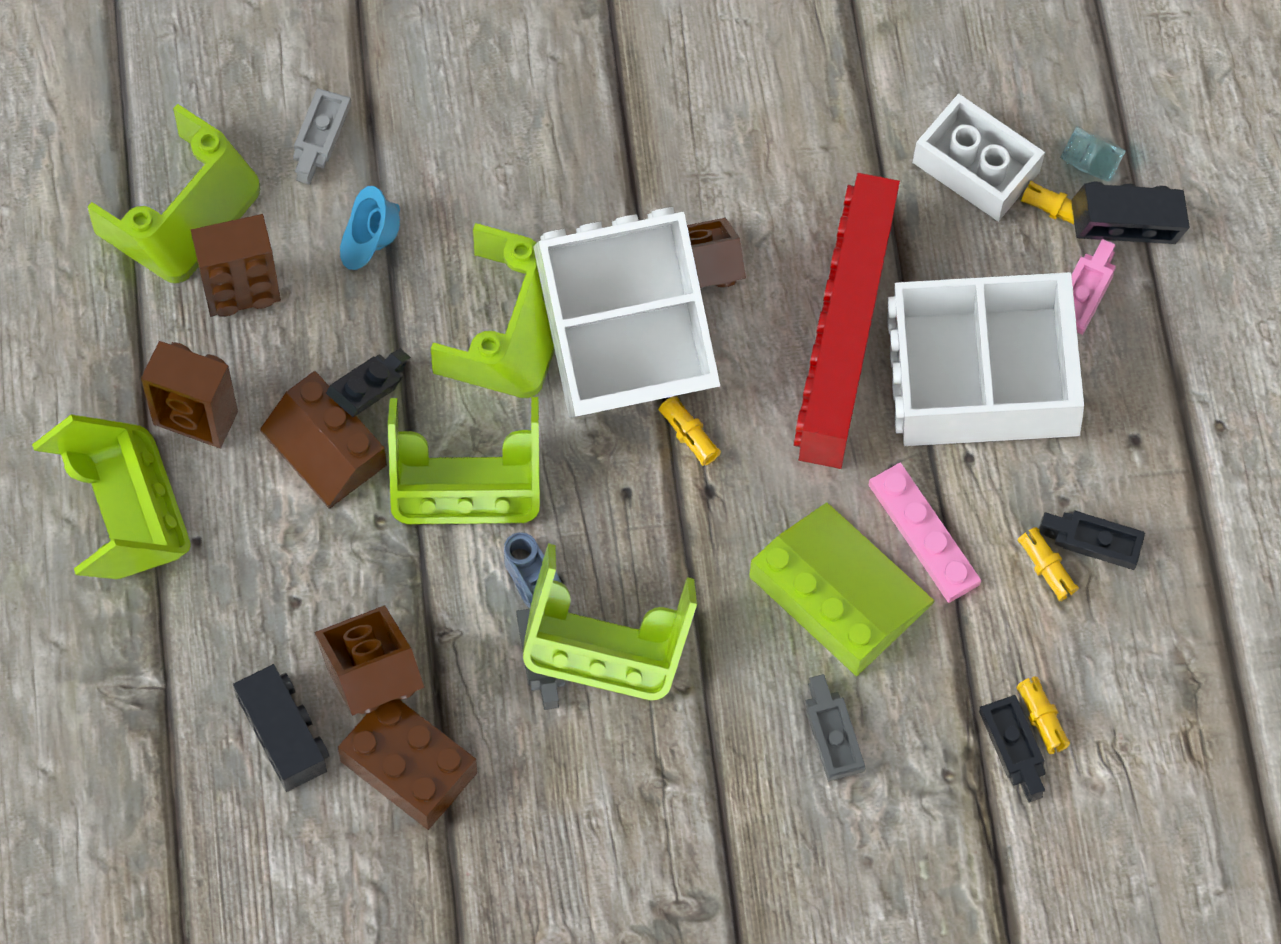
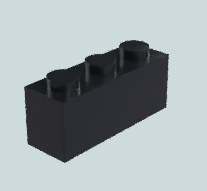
(1130, 213)
(281, 727)

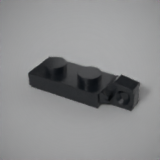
(368, 382)
(1094, 537)
(1015, 745)

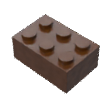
(236, 265)
(190, 393)
(369, 660)
(408, 761)

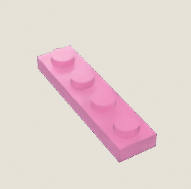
(924, 532)

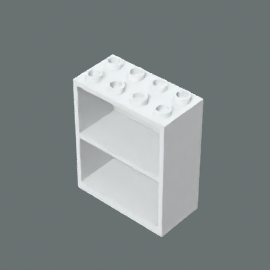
(625, 312)
(985, 359)

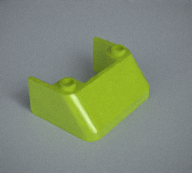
(214, 195)
(521, 357)
(464, 487)
(130, 492)
(603, 652)

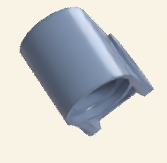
(524, 571)

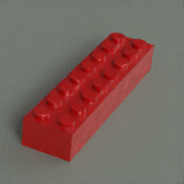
(845, 320)

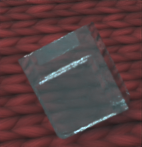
(1092, 154)

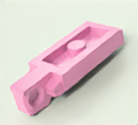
(1090, 282)

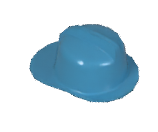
(370, 228)

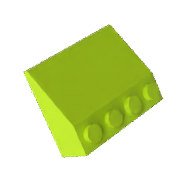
(839, 587)

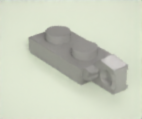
(319, 132)

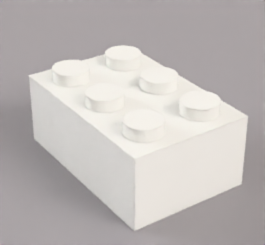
(978, 157)

